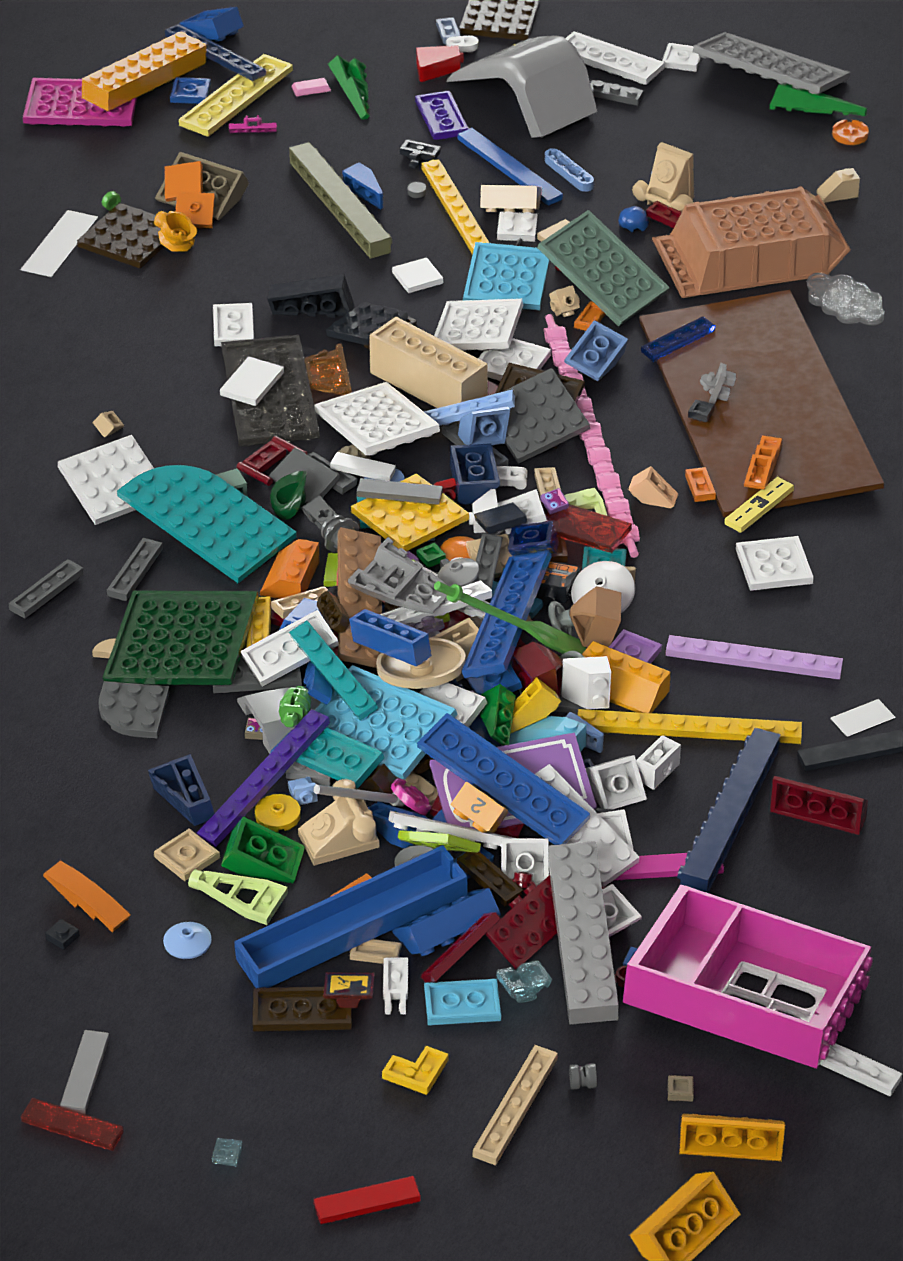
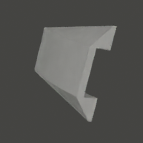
(398, 580)
(266, 712)

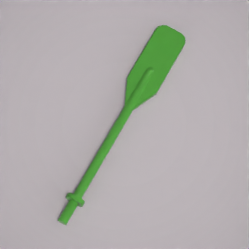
(542, 632)

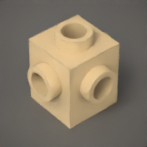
(564, 301)

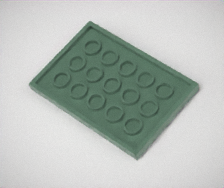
(603, 267)

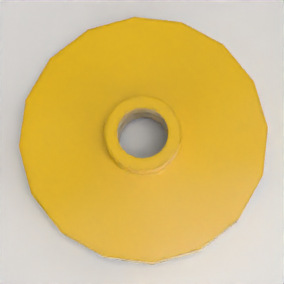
(277, 812)

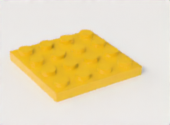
(409, 522)

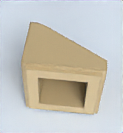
(108, 423)

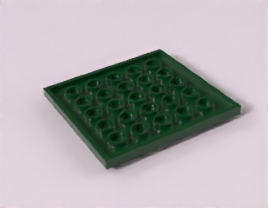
(181, 637)

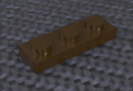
(489, 876)

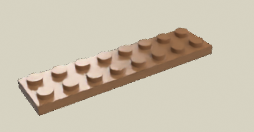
(354, 552)

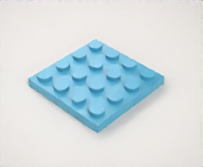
(507, 273)

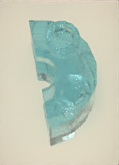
(525, 981)

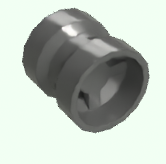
(582, 1076)

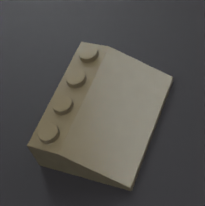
(218, 179)

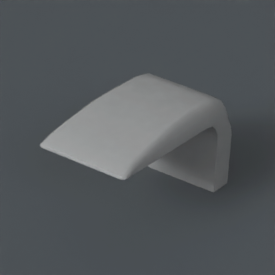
(546, 80)

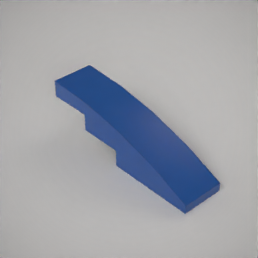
(317, 684)

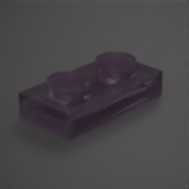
(428, 625)

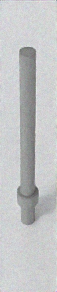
(358, 794)

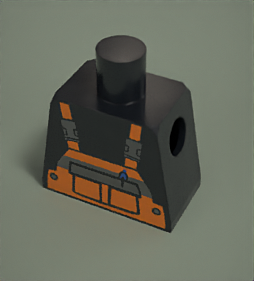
(557, 583)

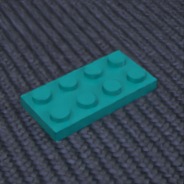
(341, 757)

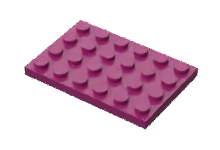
(61, 102)

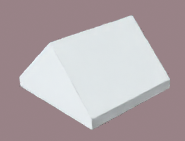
(525, 856)
(618, 910)

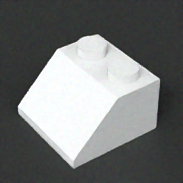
(587, 681)
(616, 783)

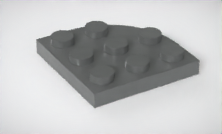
(133, 708)

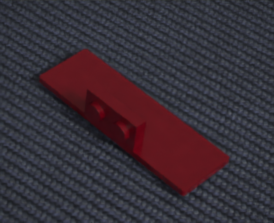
(526, 924)

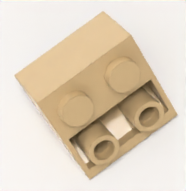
(461, 634)

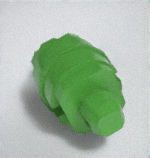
(294, 706)

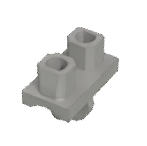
(715, 383)

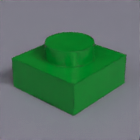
(430, 555)

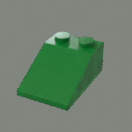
(262, 853)

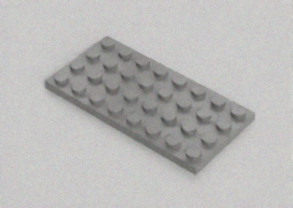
(771, 62)

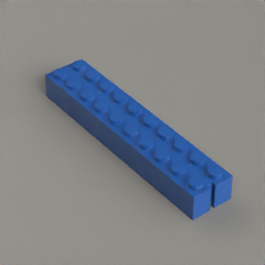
(350, 918)

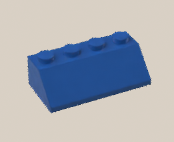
(445, 922)

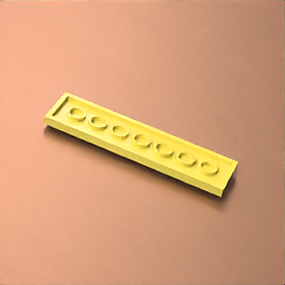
(234, 97)

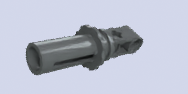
(328, 522)

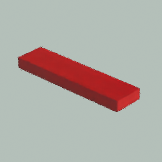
(366, 1200)

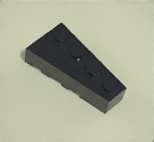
(312, 296)

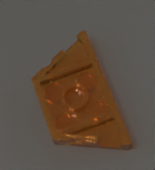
(328, 371)

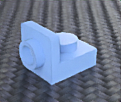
(302, 790)

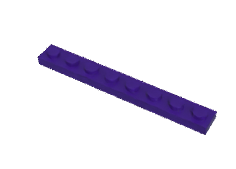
(263, 777)

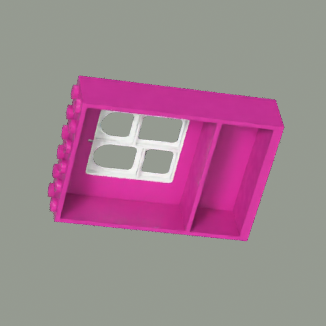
(705, 944)

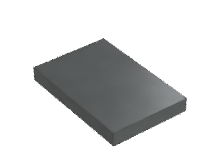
(318, 479)

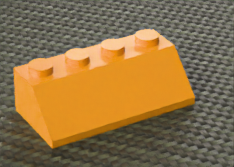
(633, 681)
(731, 1137)
(686, 1221)

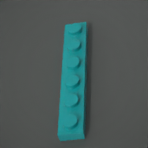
(333, 670)

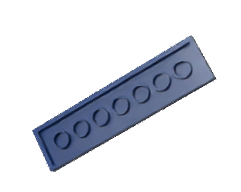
(503, 780)

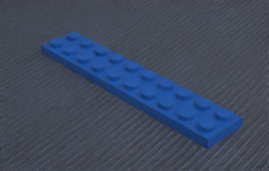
(514, 595)

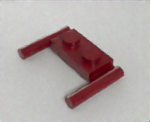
(265, 458)

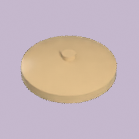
(440, 668)

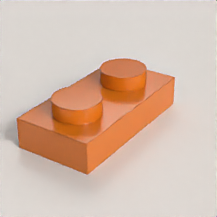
(700, 484)

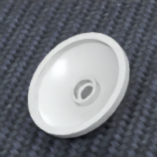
(612, 575)

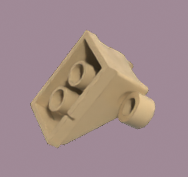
(670, 179)
(339, 829)

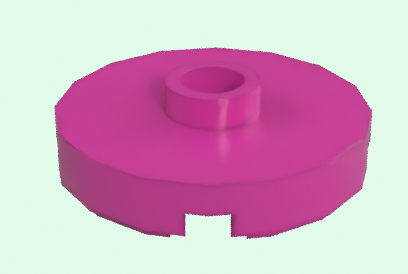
(411, 796)

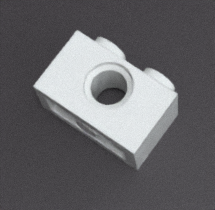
(658, 761)

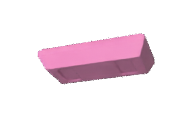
(310, 87)

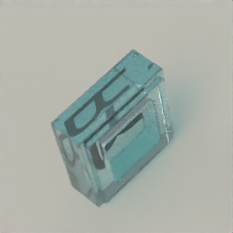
(227, 1152)

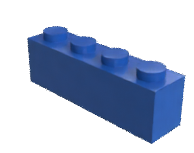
(390, 637)

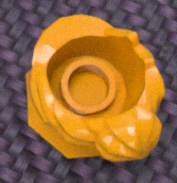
(176, 230)

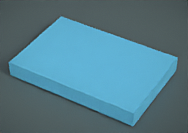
(462, 1002)

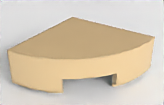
(104, 648)

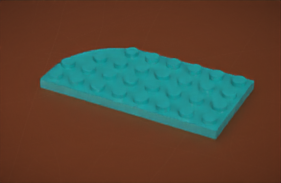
(208, 517)

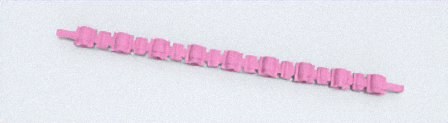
(597, 453)

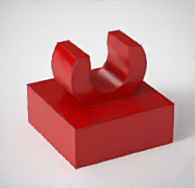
(448, 487)

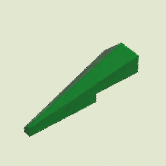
(351, 78)
(800, 99)

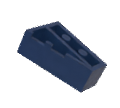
(183, 789)

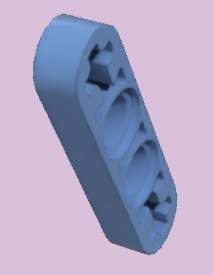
(556, 159)

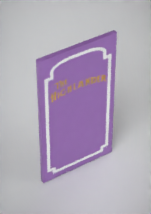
(558, 751)

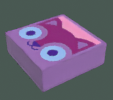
(554, 501)

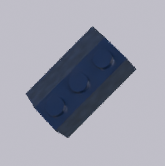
(473, 471)

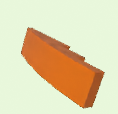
(763, 462)
(86, 894)

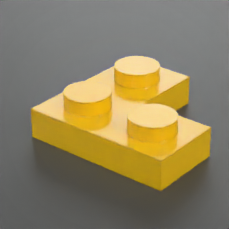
(418, 1075)

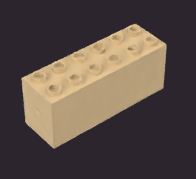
(425, 365)

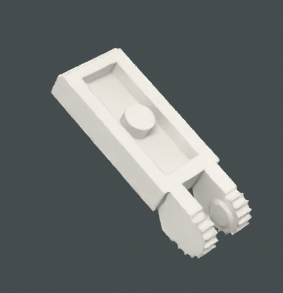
(395, 983)

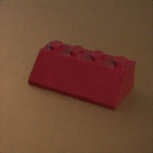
(818, 805)

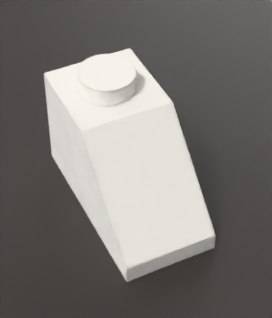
(484, 503)

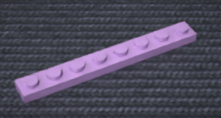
(754, 657)

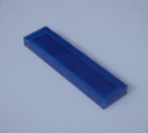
(678, 338)

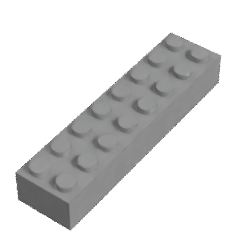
(582, 933)

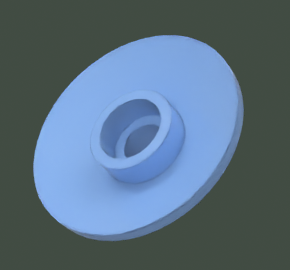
(187, 940)

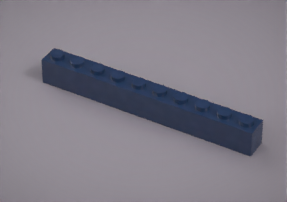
(730, 810)

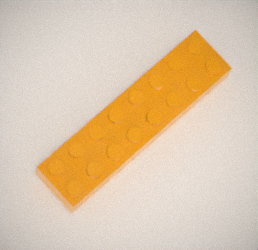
(143, 71)

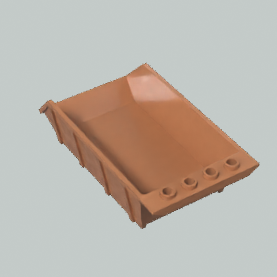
(751, 242)

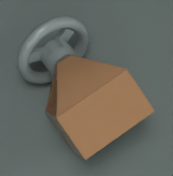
(593, 616)

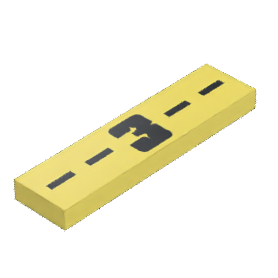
(759, 504)

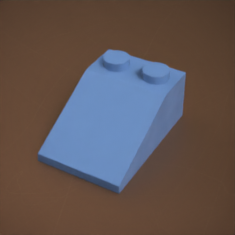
(597, 351)

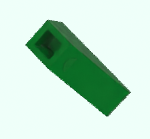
(498, 713)

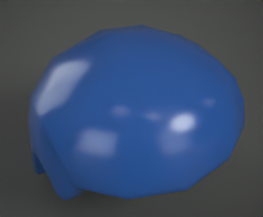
(633, 218)

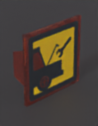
(348, 988)

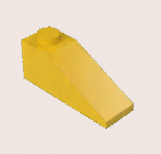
(534, 705)

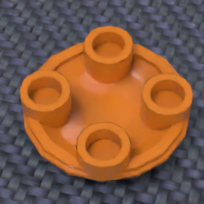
(456, 547)

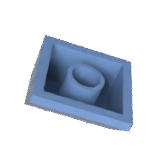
(484, 426)

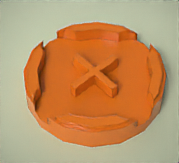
(850, 132)

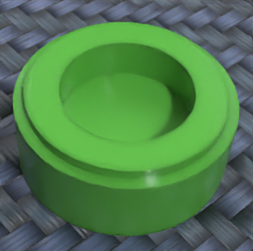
(110, 200)

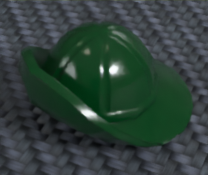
(289, 495)

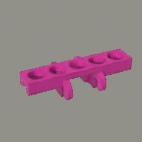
(261, 127)

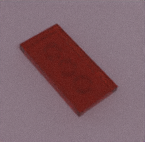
(589, 528)

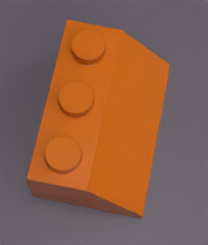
(292, 569)

